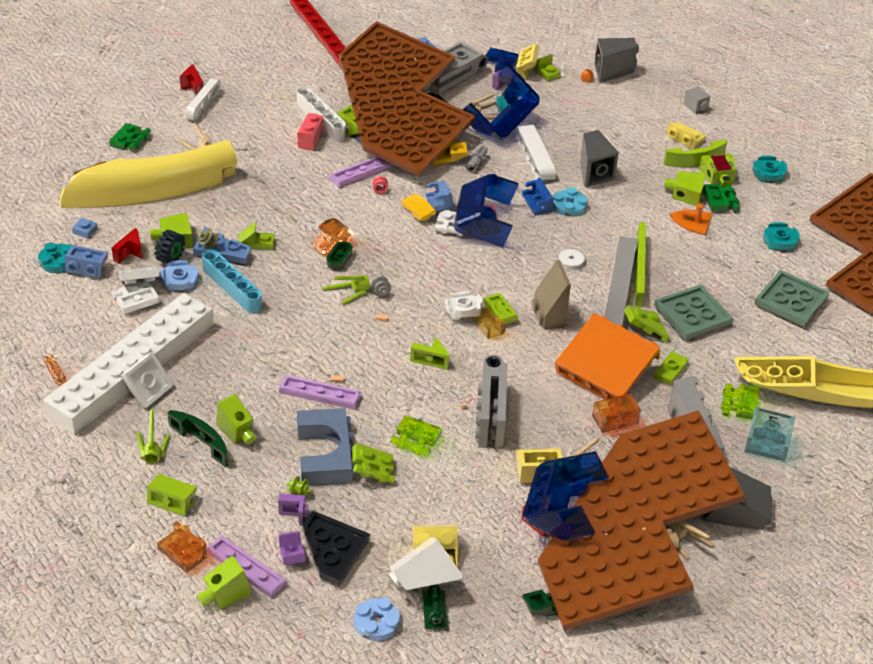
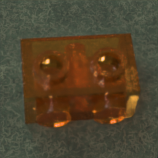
(616, 412)

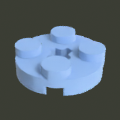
(188, 276)
(376, 608)

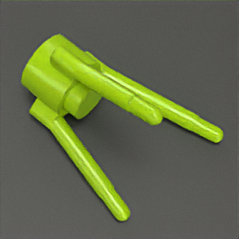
(359, 283)
(151, 451)

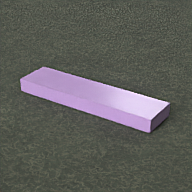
(359, 171)
(320, 392)
(257, 573)

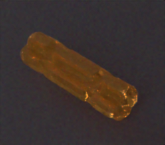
(54, 369)

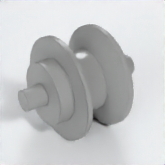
(381, 286)

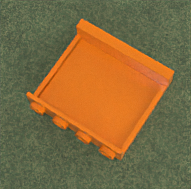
(606, 358)

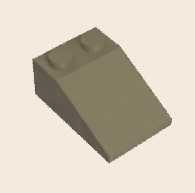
(552, 298)

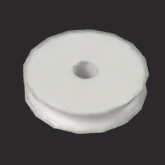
(572, 259)

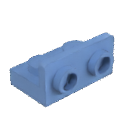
(85, 261)

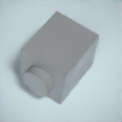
(696, 100)

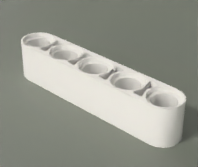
(310, 103)
(535, 152)

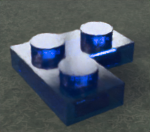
(502, 58)

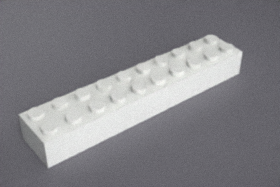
(101, 384)

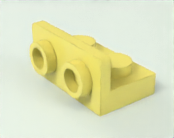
(527, 60)
(685, 135)

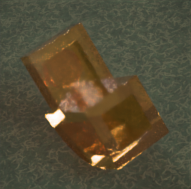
(331, 232)

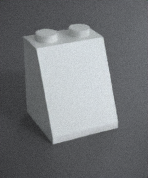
(424, 567)

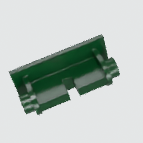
(434, 607)

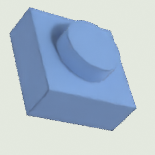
(84, 228)

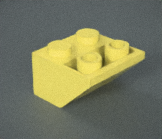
(530, 459)
(446, 535)

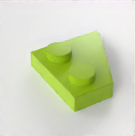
(647, 321)

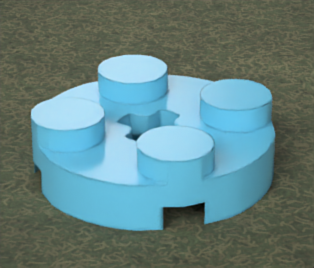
(569, 202)

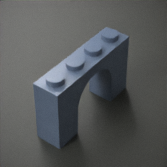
(330, 425)

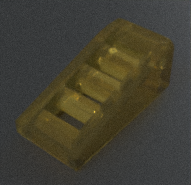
(490, 326)

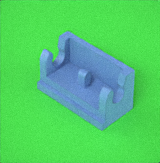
(442, 196)

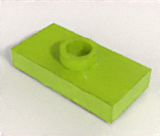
(501, 308)
(671, 368)

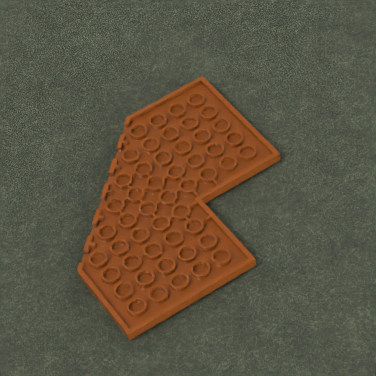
(387, 95)
(851, 220)
(653, 481)

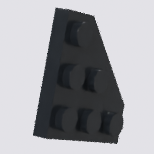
(333, 546)

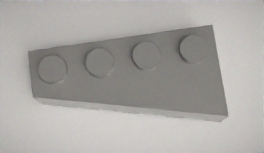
(687, 399)

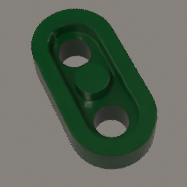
(339, 255)

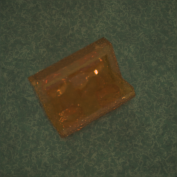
(183, 547)

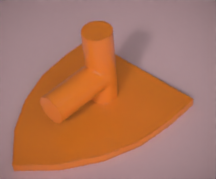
(693, 220)

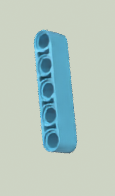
(232, 281)

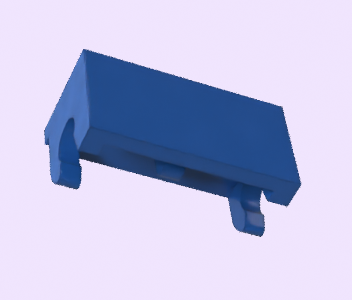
(538, 197)

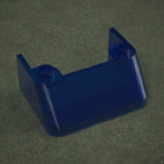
(520, 100)
(478, 220)
(551, 492)

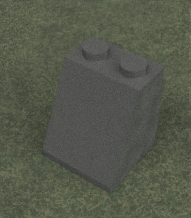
(615, 57)
(597, 159)
(750, 513)

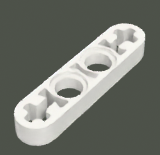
(203, 99)

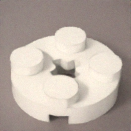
(464, 305)

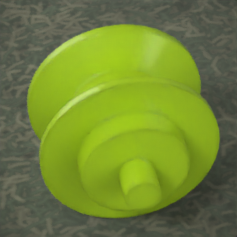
(299, 487)

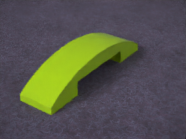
(678, 158)

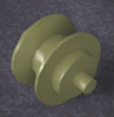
(208, 239)

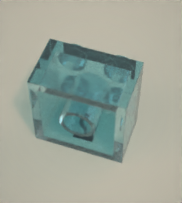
(770, 434)

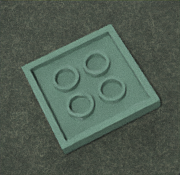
(792, 298)
(693, 312)

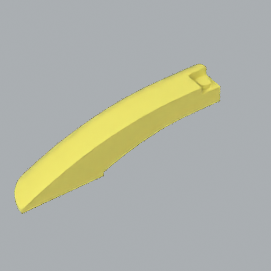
(150, 178)
(810, 379)

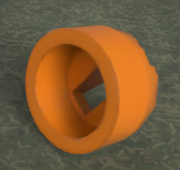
(587, 76)

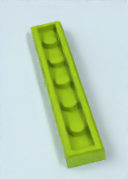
(640, 264)

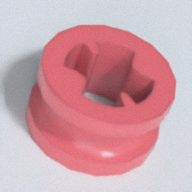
(378, 188)

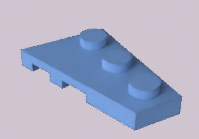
(230, 249)

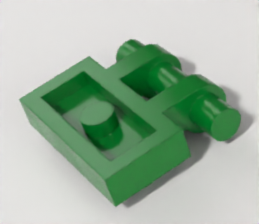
(129, 136)
(717, 198)

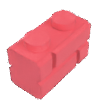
(310, 131)

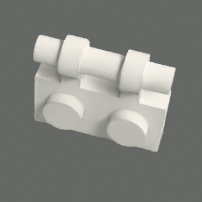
(445, 222)
(136, 297)

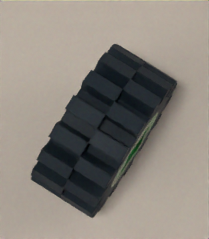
(169, 246)

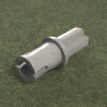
(476, 159)

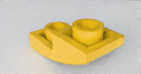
(419, 207)

